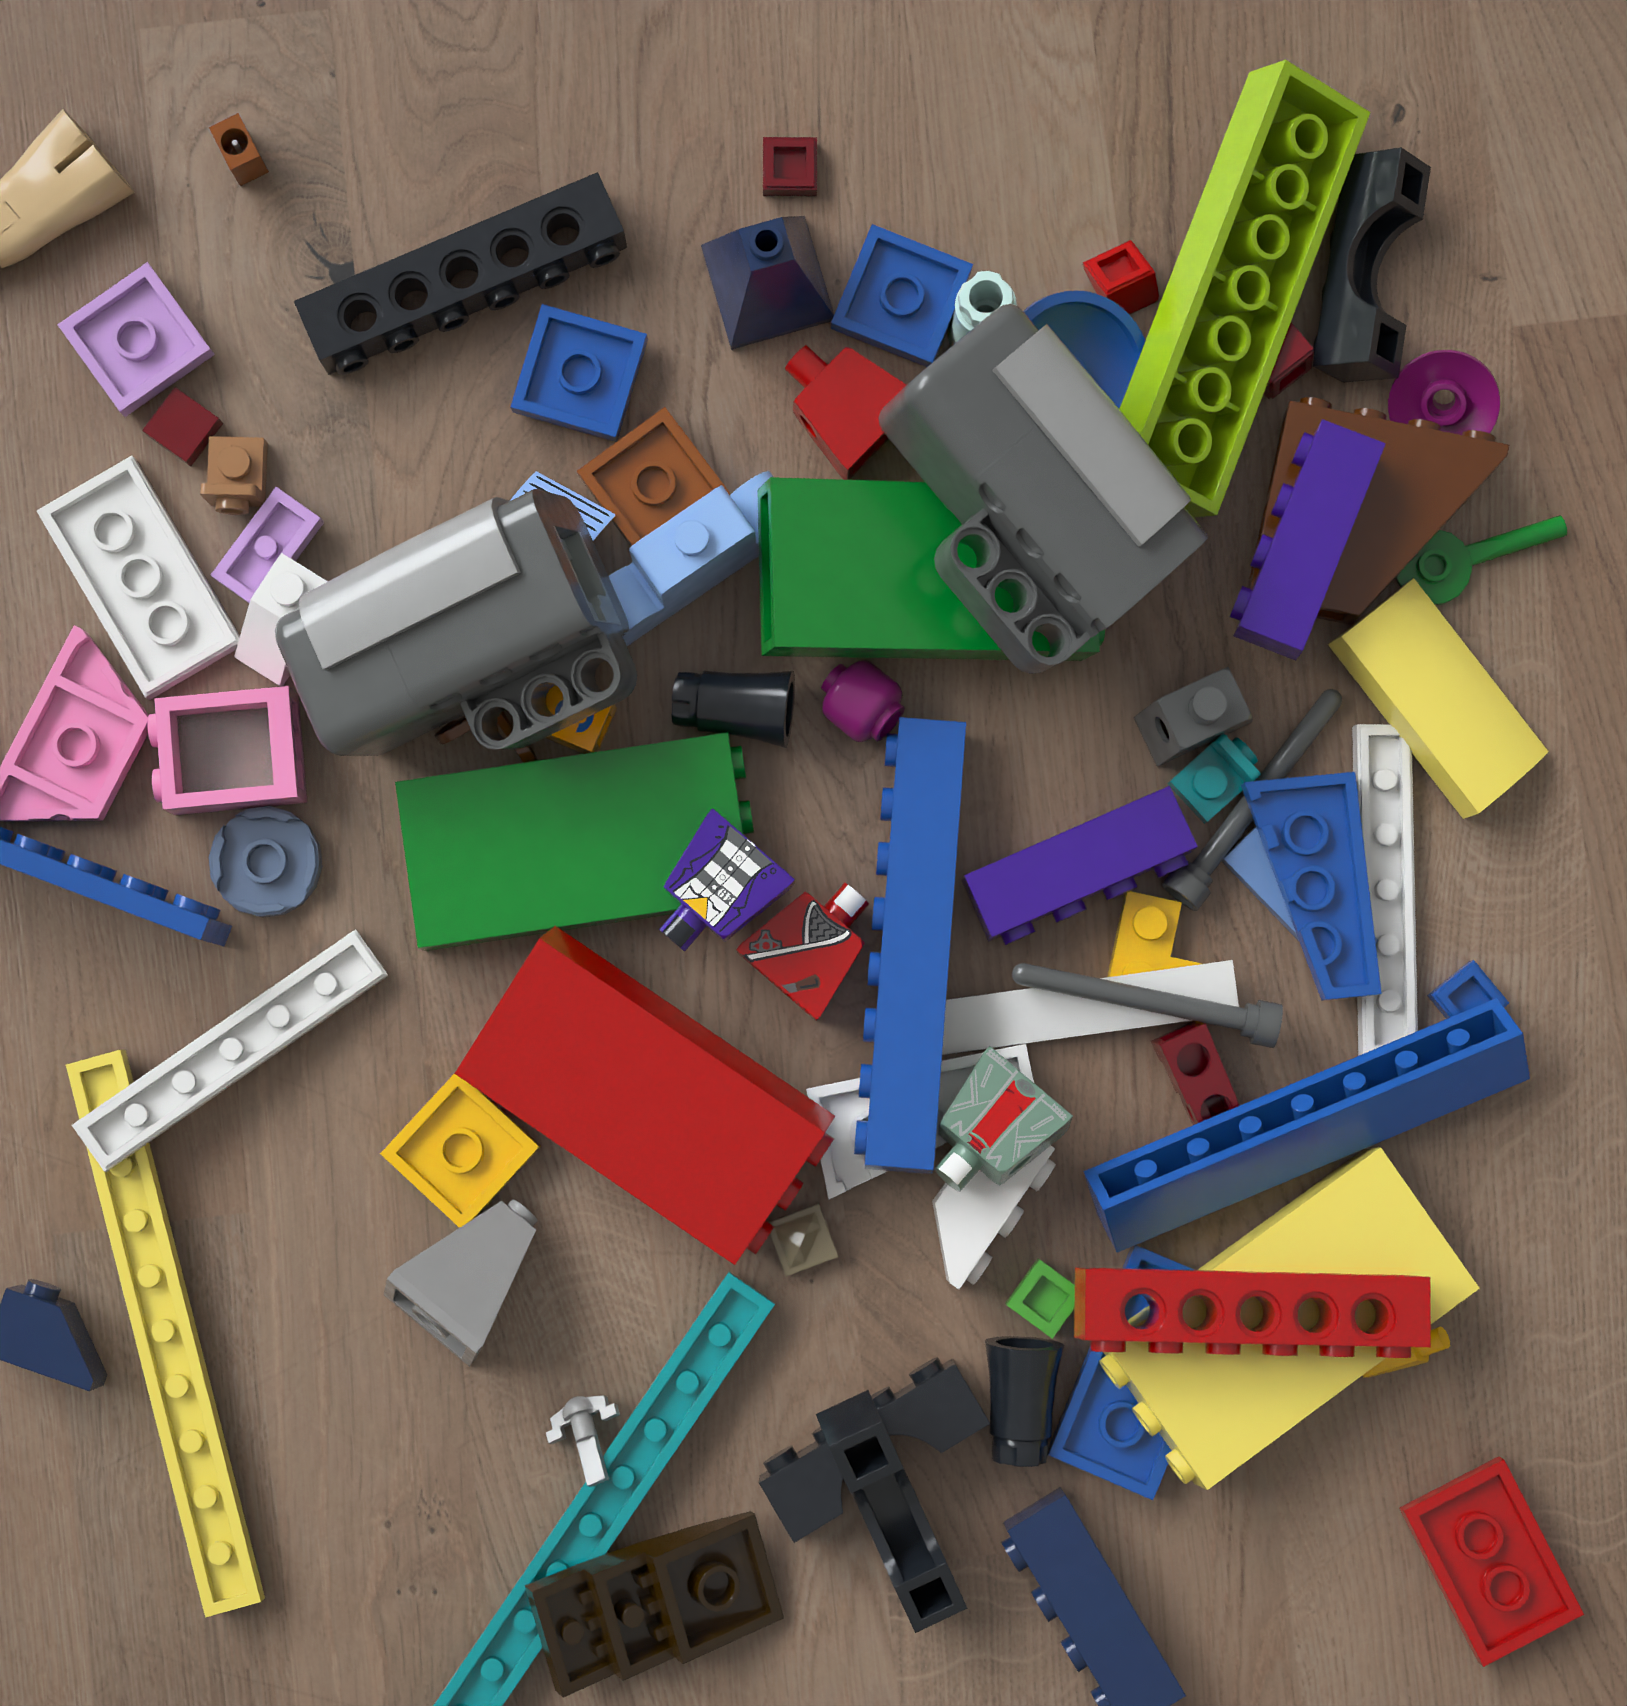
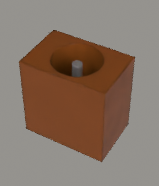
(238, 149)

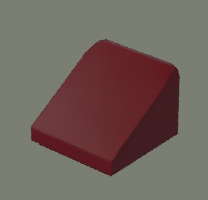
(1291, 364)

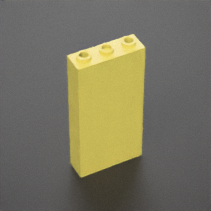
(1230, 1407)

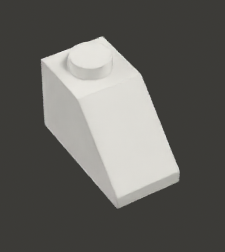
(272, 600)

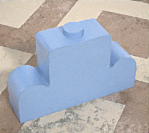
(688, 556)

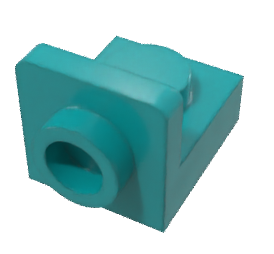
(1215, 776)

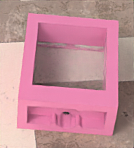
(228, 750)

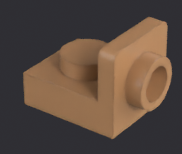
(236, 474)

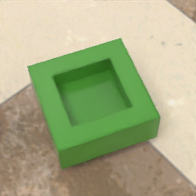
(1043, 1298)

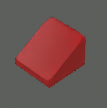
(1123, 277)

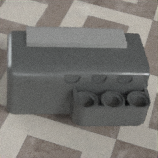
(1046, 488)
(462, 626)

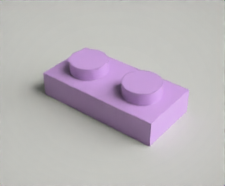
(276, 528)

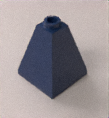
(767, 280)

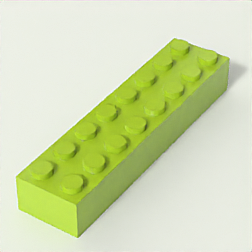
(1241, 276)

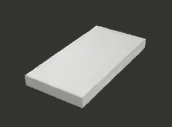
(140, 577)

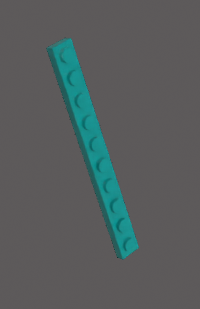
(632, 1466)

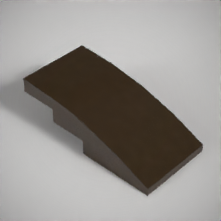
(654, 1602)

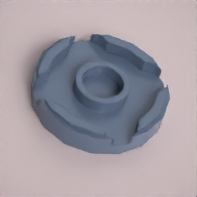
(265, 861)

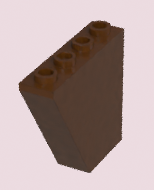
(1410, 498)

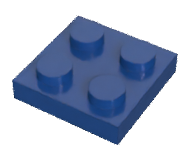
(901, 296)
(579, 373)

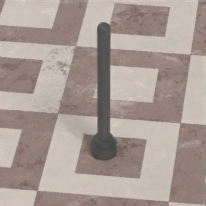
(1192, 882)
(1257, 1022)

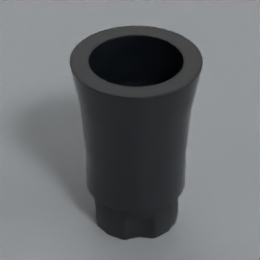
(736, 704)
(1022, 1397)

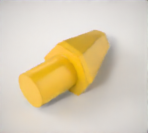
(1419, 1355)

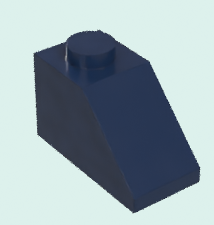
(48, 1336)

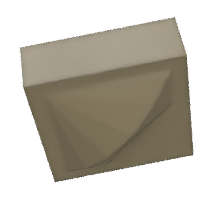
(802, 1240)

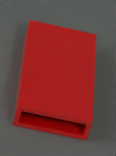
(646, 1096)

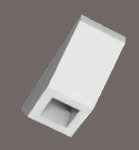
(974, 1216)

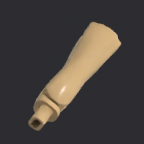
(55, 188)

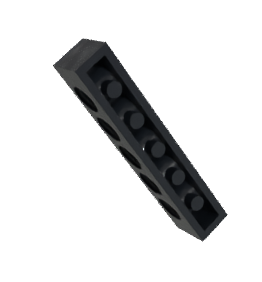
(478, 248)

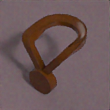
(460, 726)

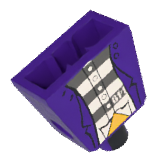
(721, 883)

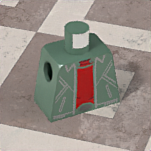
(997, 1123)

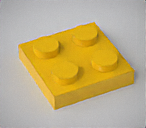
(460, 1150)

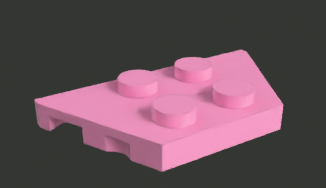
(73, 740)

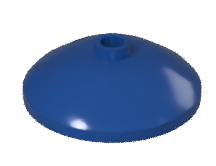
(1096, 333)

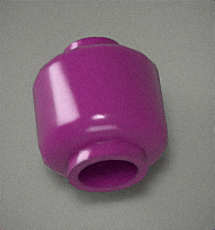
(862, 701)

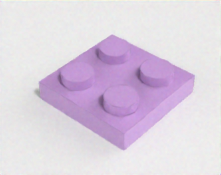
(136, 339)

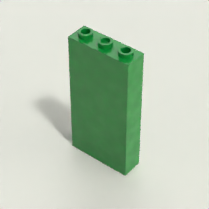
(857, 575)
(560, 838)

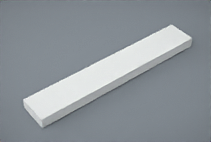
(1386, 812)
(229, 1051)

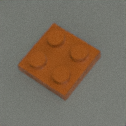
(649, 476)

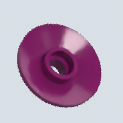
(1471, 382)

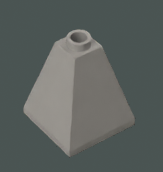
(464, 1278)

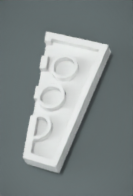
(839, 1164)

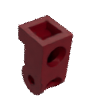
(1196, 1071)

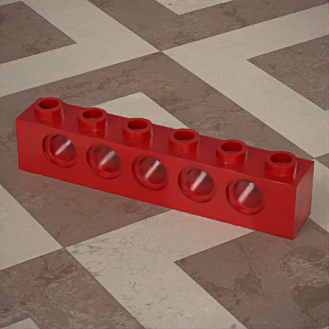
(1399, 1303)

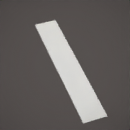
(1046, 1015)

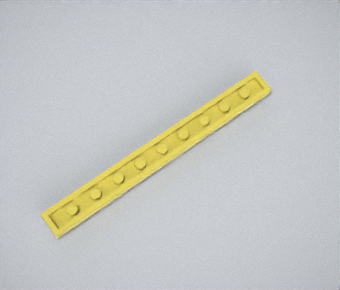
(171, 1356)

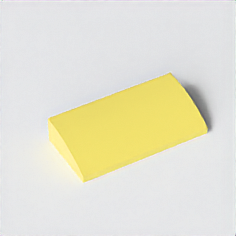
(1439, 699)

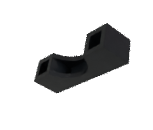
(1376, 204)
(932, 1408)
(891, 1511)

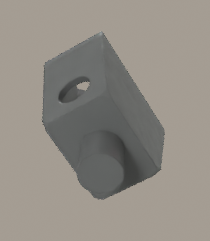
(1193, 716)

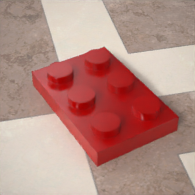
(1491, 1561)

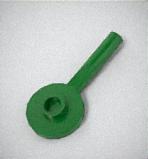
(1447, 563)

